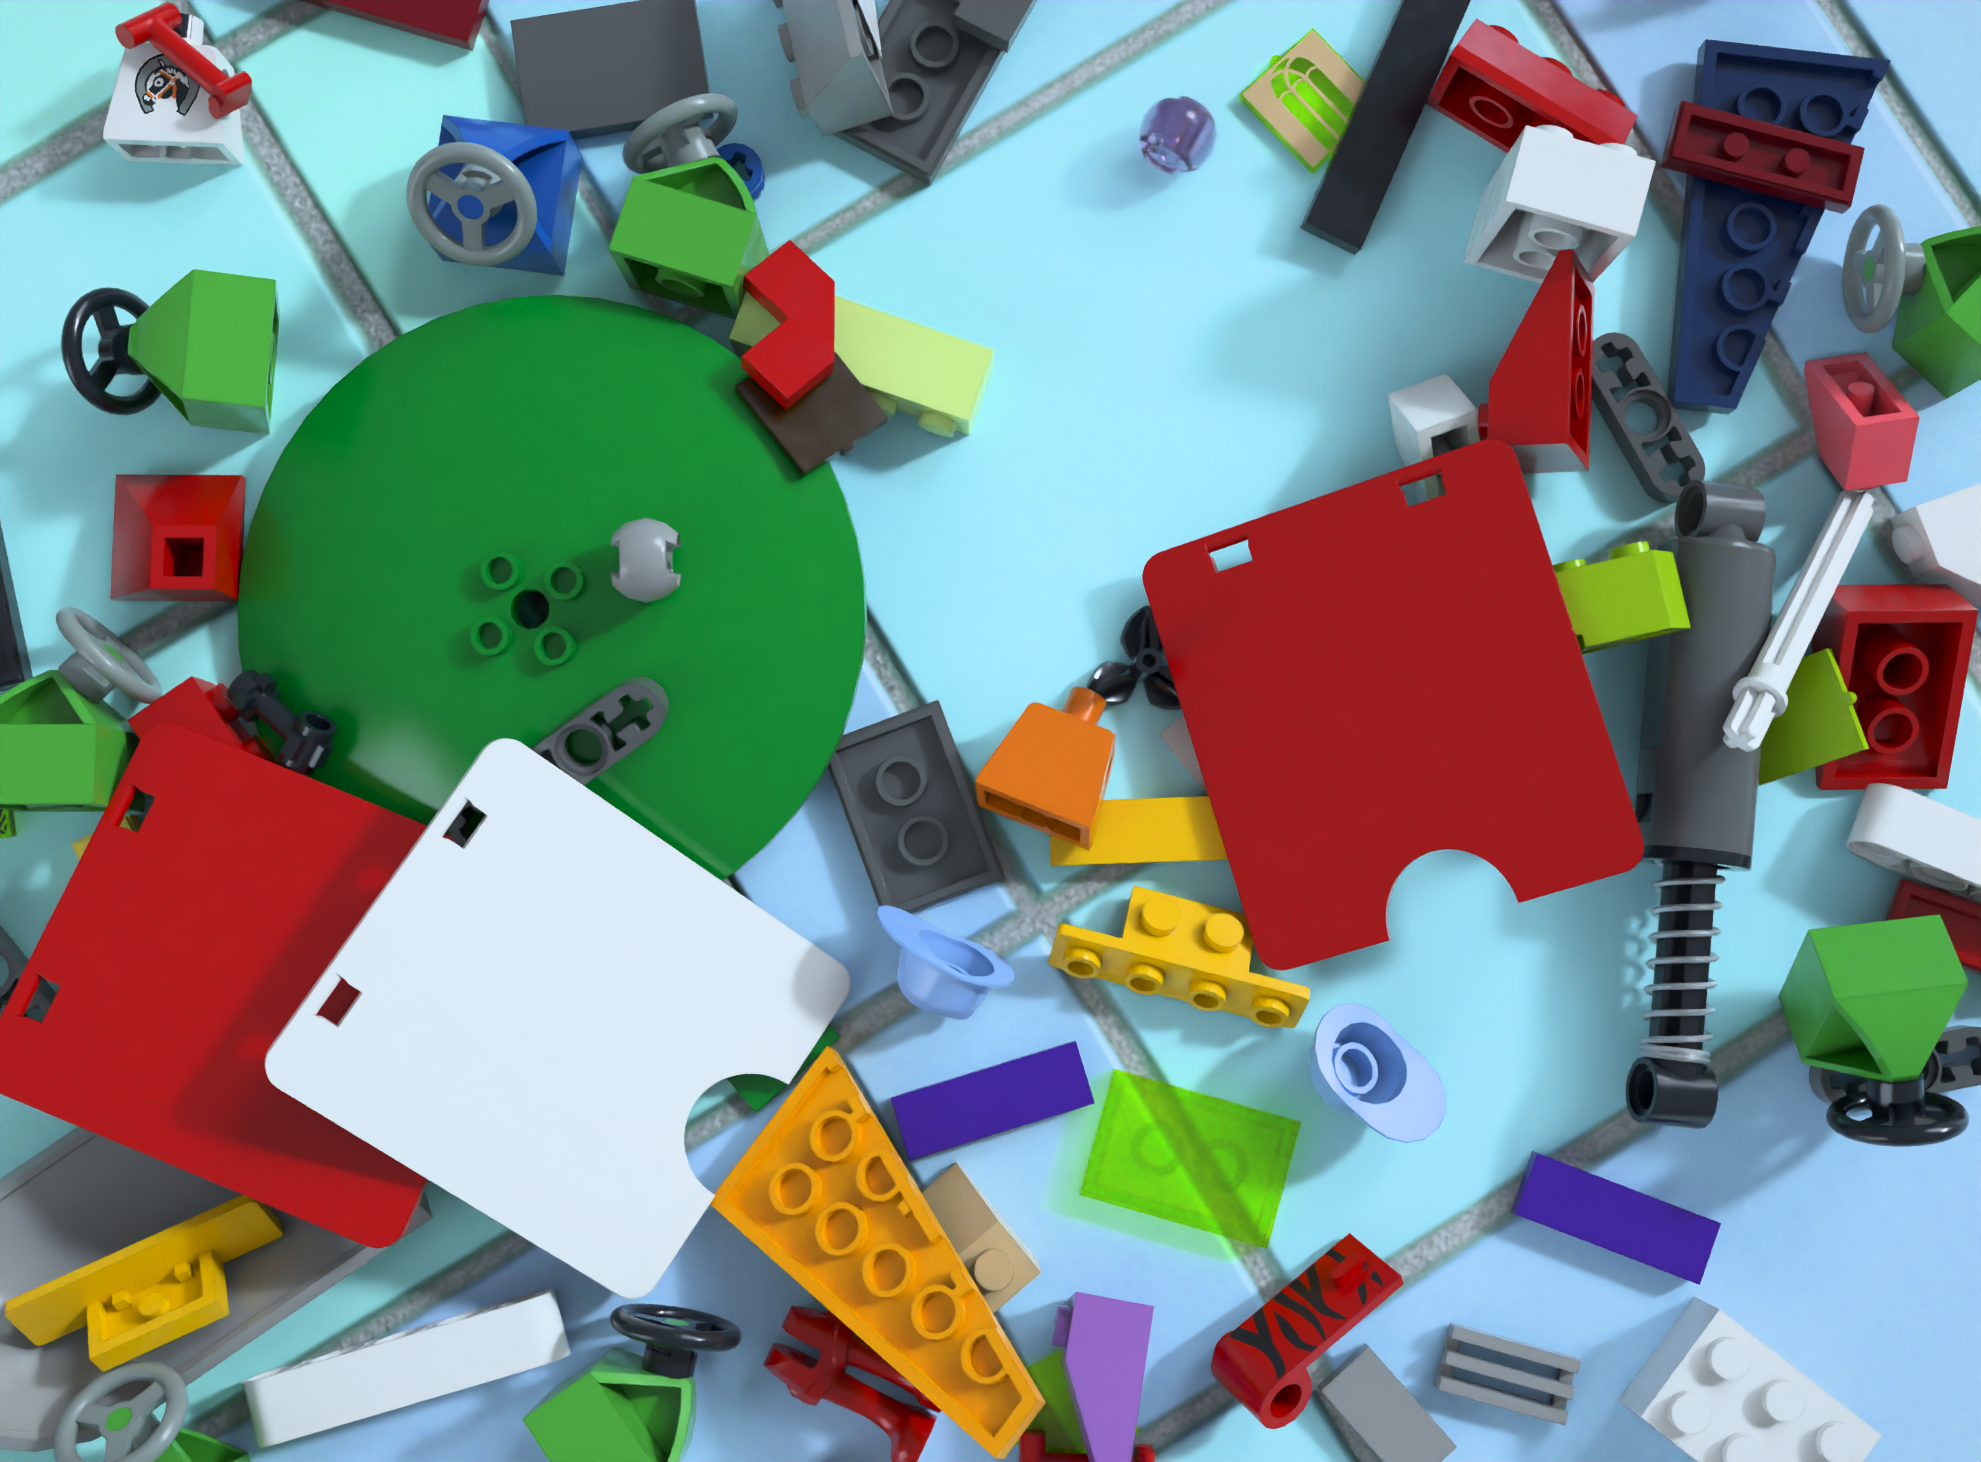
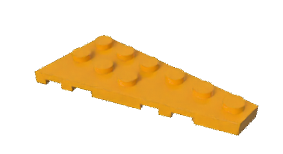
(856, 1232)

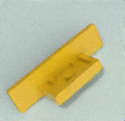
(1183, 954)
(149, 1288)

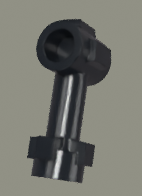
(305, 736)

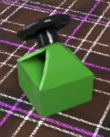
(199, 344)
(1874, 1008)
(632, 1403)

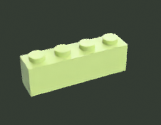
(896, 362)

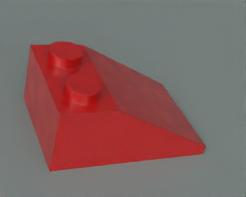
(1545, 377)
(1908, 665)

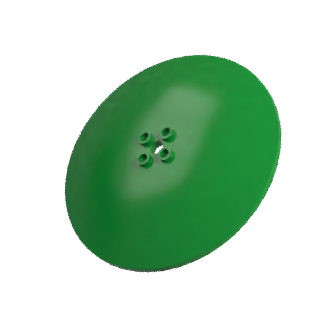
(498, 468)

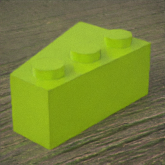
(1623, 598)

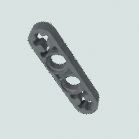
(555, 749)

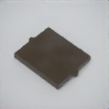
(819, 423)

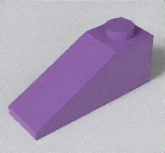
(1104, 1369)

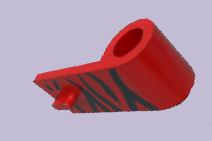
(1269, 1352)

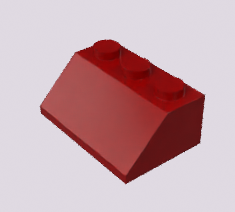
(1502, 87)

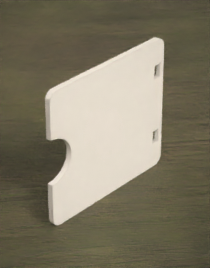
(555, 1017)

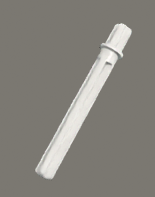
(1763, 691)

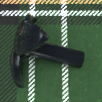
(1143, 646)

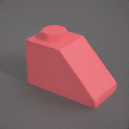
(1860, 422)

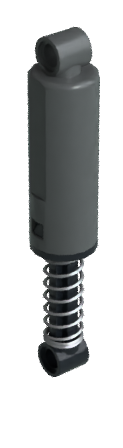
(1694, 789)

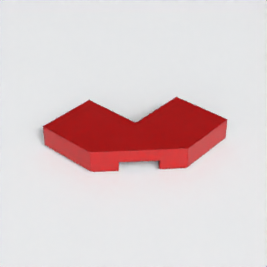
(802, 347)

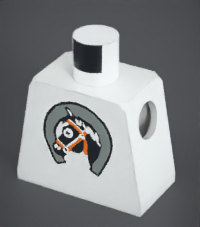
(165, 114)

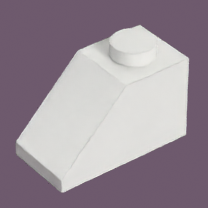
(1431, 422)
(1943, 541)

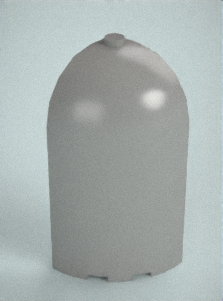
(100, 1197)

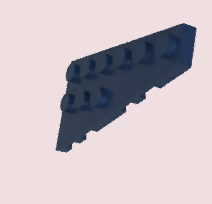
(1741, 242)

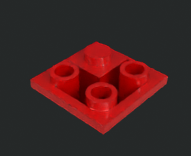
(177, 537)

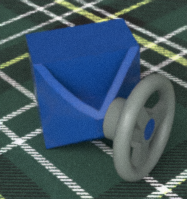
(497, 194)

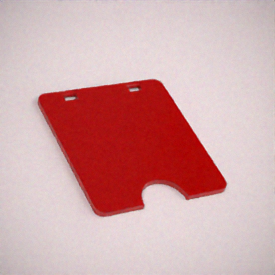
(1389, 698)
(187, 963)

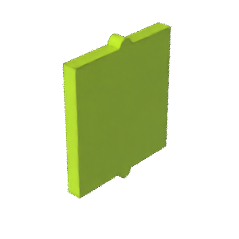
(1816, 723)

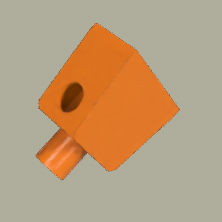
(1052, 769)

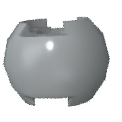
(646, 560)

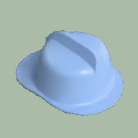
(942, 969)
(1376, 1074)

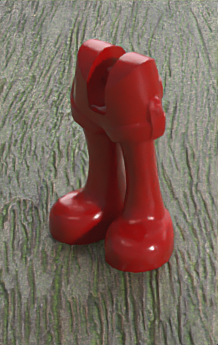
(827, 1380)

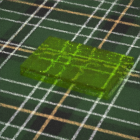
(1190, 1158)

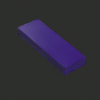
(992, 1100)
(1615, 1217)

